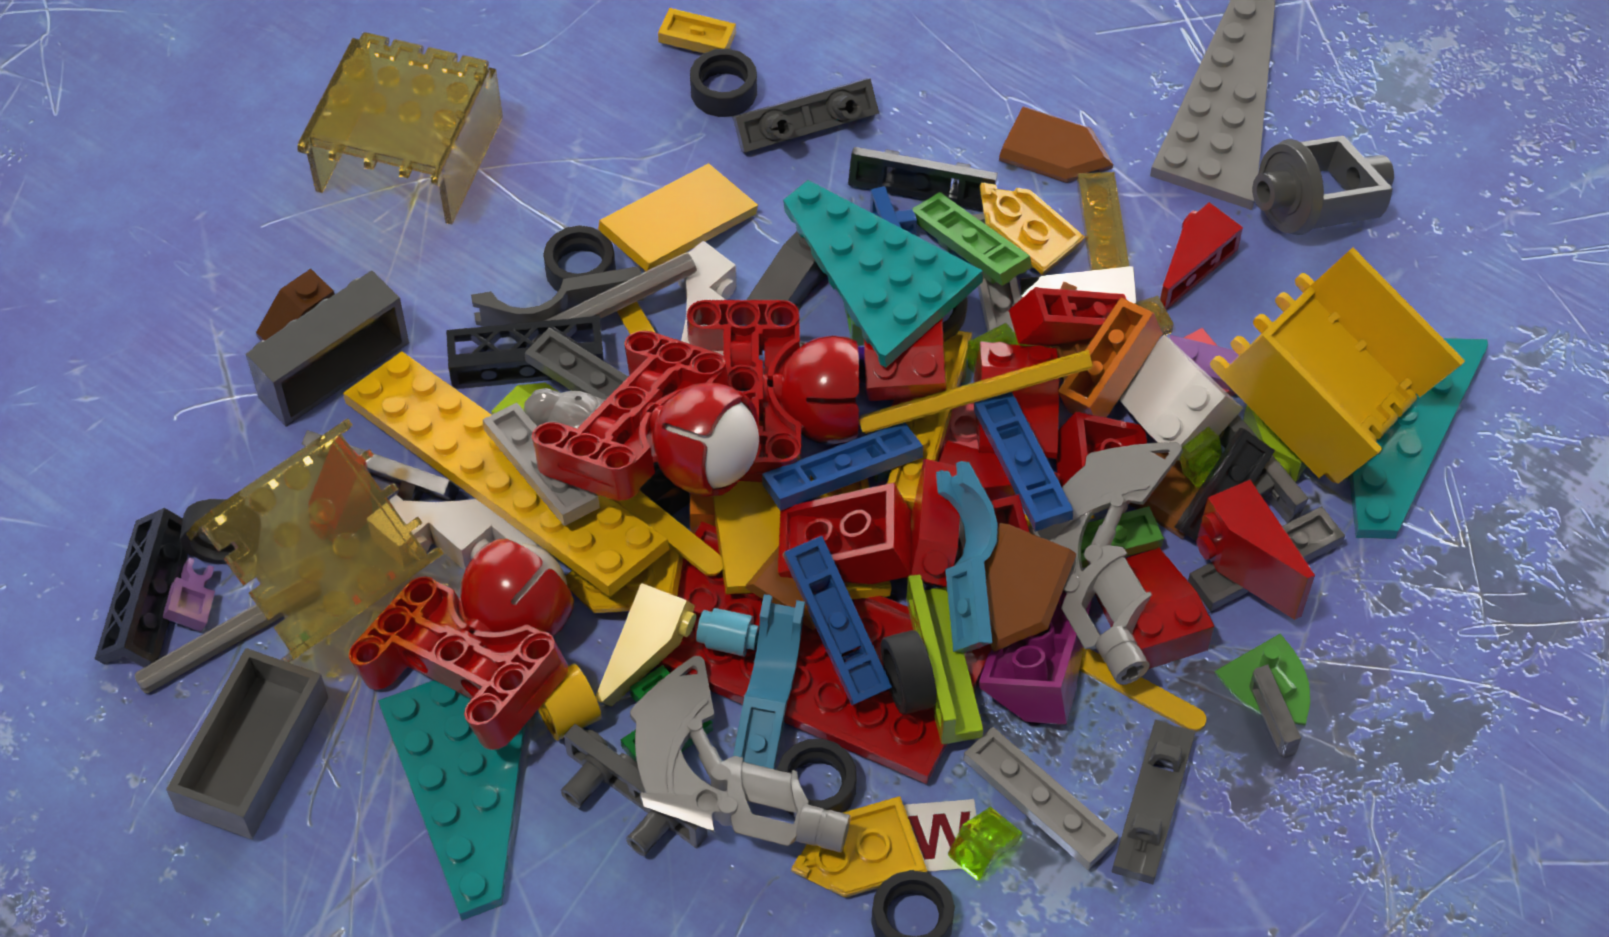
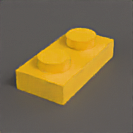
(695, 31)

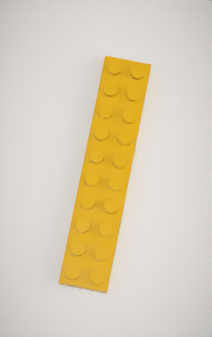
(449, 435)

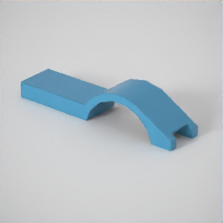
(967, 578)
(770, 683)

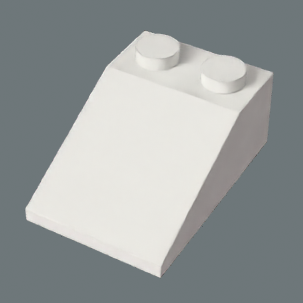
(1176, 397)

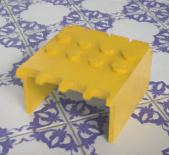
(1337, 366)

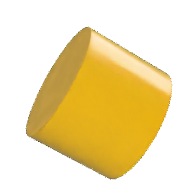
(570, 704)

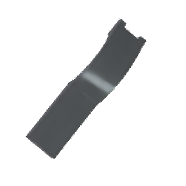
(572, 292)

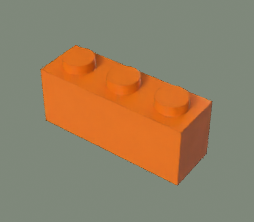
(1116, 357)

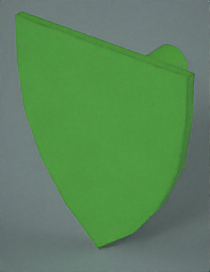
(1286, 670)

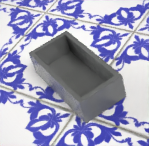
(328, 347)
(248, 743)

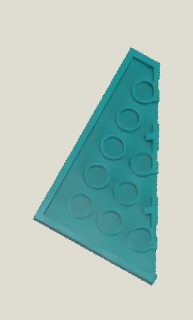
(885, 275)
(1390, 480)
(459, 789)

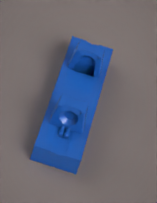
(1023, 461)
(843, 466)
(836, 620)

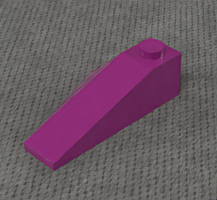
(1037, 673)

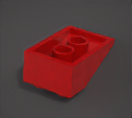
(913, 374)
(1037, 402)
(862, 529)
(1254, 549)
(1174, 618)

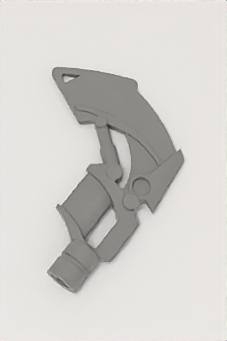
(1109, 481)
(674, 714)

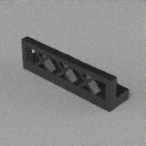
(494, 366)
(143, 591)

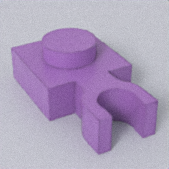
(189, 599)

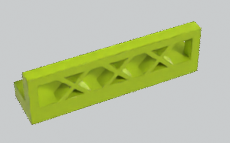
(956, 705)

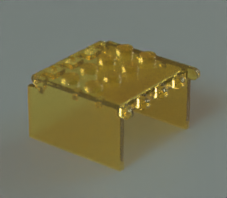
(407, 114)
(316, 540)

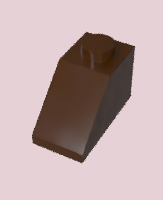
(294, 302)

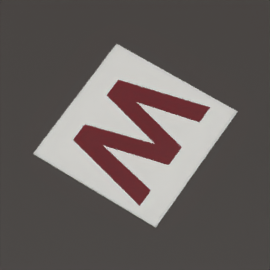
(936, 828)

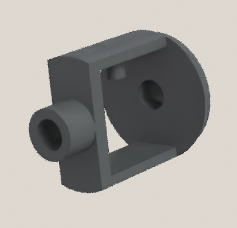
(1293, 191)

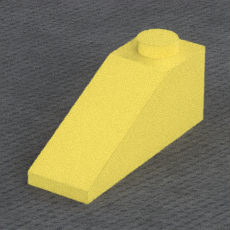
(648, 636)

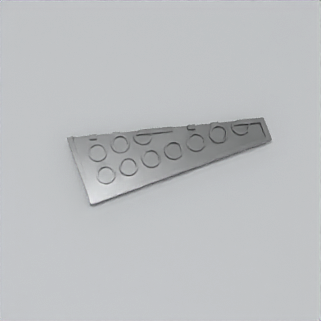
(1220, 122)

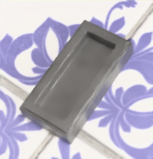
(1274, 711)

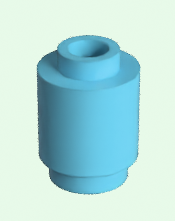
(727, 631)

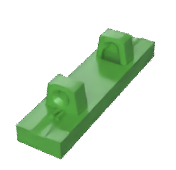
(971, 239)

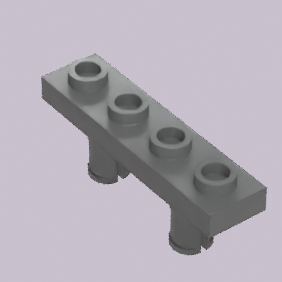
(805, 115)
(621, 773)

